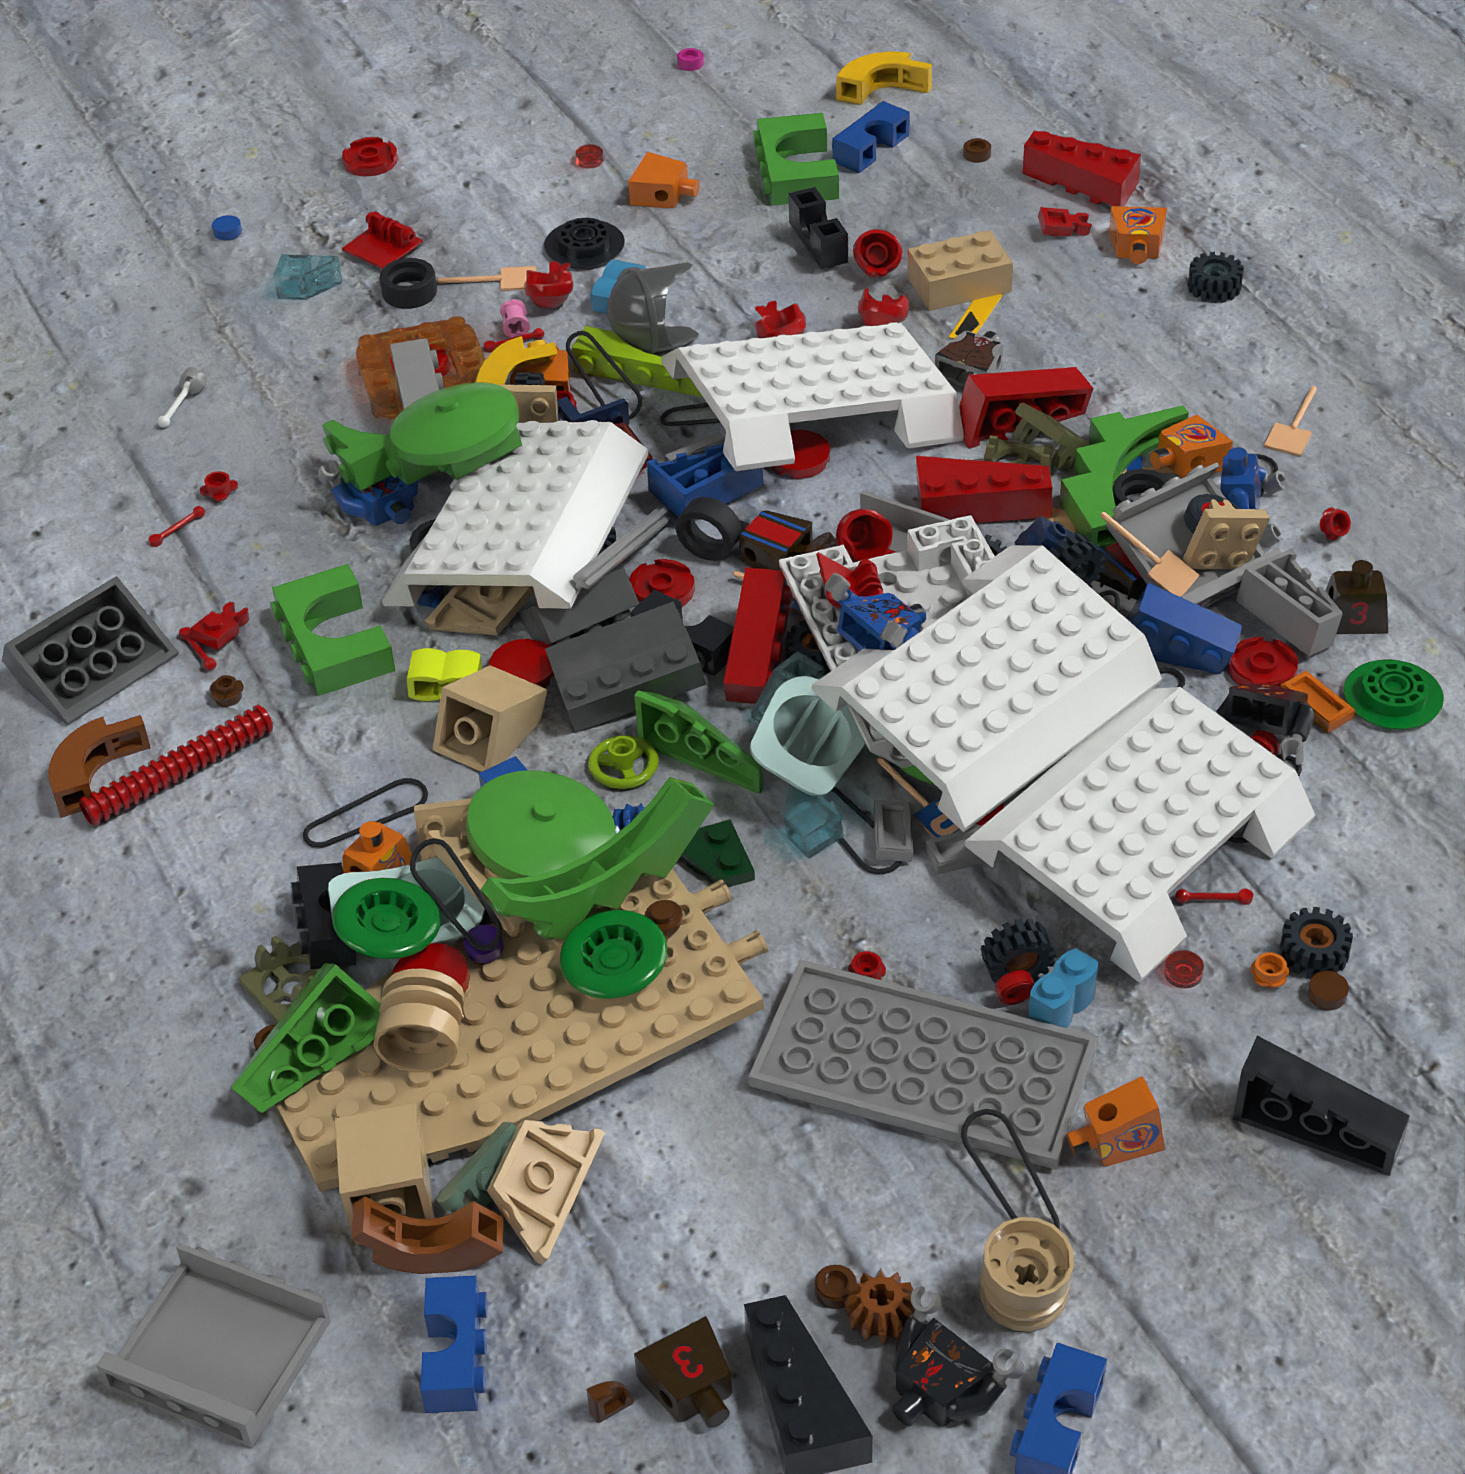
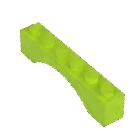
(637, 365)

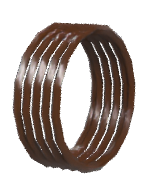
(829, 540)

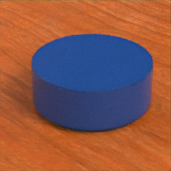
(226, 227)

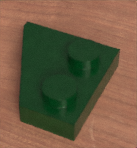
(719, 855)

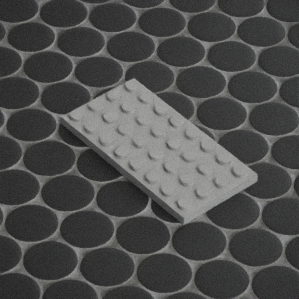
(924, 1062)

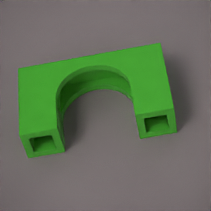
(788, 136)
(329, 662)

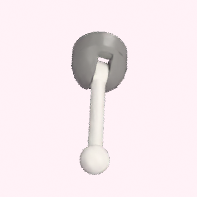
(191, 382)

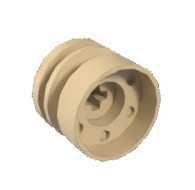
(419, 1020)
(1026, 1274)

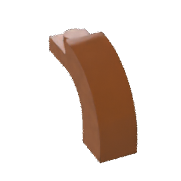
(86, 752)
(428, 1245)

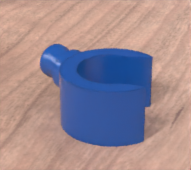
(432, 597)

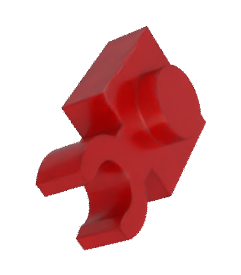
(1060, 223)
(219, 629)

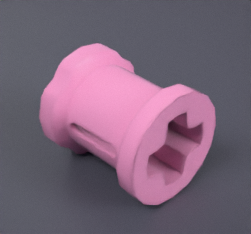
(514, 317)

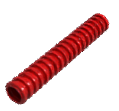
(176, 765)

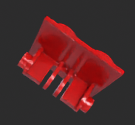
(383, 241)
(863, 578)

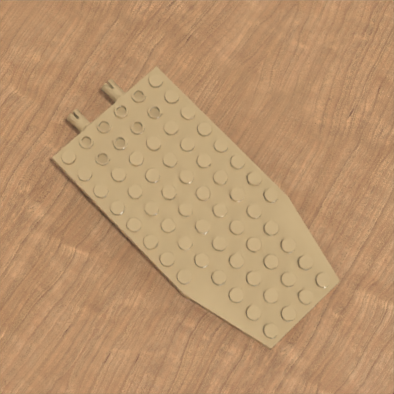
(535, 1039)

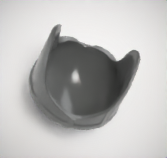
(639, 307)

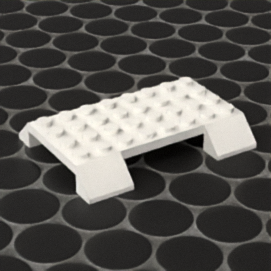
(815, 376)
(528, 514)
(1000, 681)
(1141, 813)

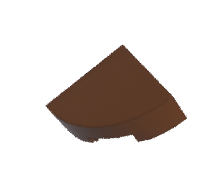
(608, 1399)

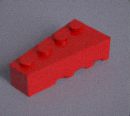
(1082, 167)
(992, 399)
(983, 489)
(757, 634)

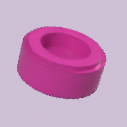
(690, 59)

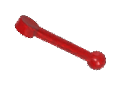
(490, 346)
(156, 539)
(208, 663)
(1244, 896)

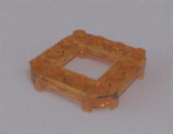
(375, 355)

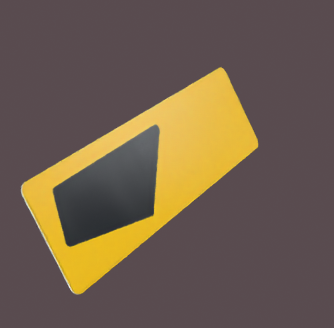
(976, 315)

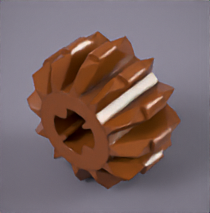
(879, 1305)

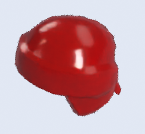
(877, 252)
(550, 288)
(882, 312)
(783, 322)
(865, 534)

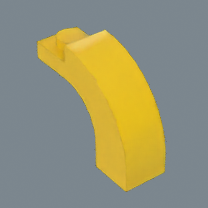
(879, 71)
(512, 356)

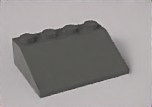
(88, 651)
(609, 665)

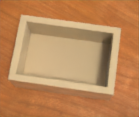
(959, 270)

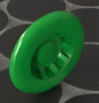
(1393, 694)
(376, 920)
(615, 964)

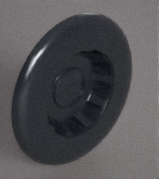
(584, 243)

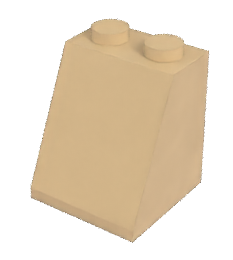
(486, 717)
(384, 1160)

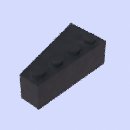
(1317, 1109)
(806, 1404)

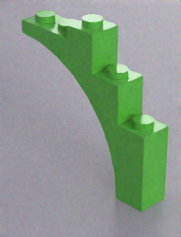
(371, 457)
(1097, 466)
(606, 875)

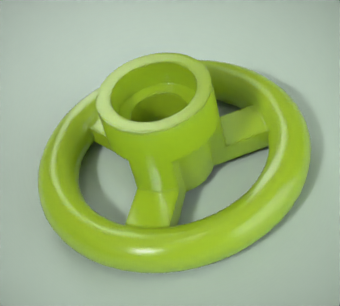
(621, 755)

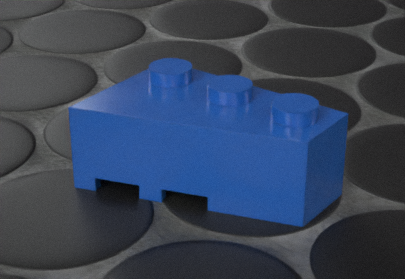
(699, 476)
(1184, 631)

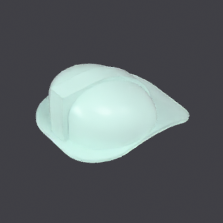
(806, 738)
(443, 884)

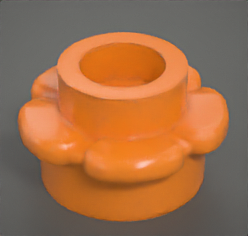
(1269, 970)

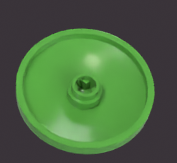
(454, 424)
(535, 823)

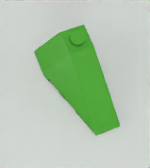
(689, 738)
(314, 1034)

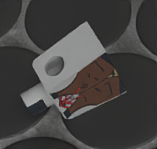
(969, 355)

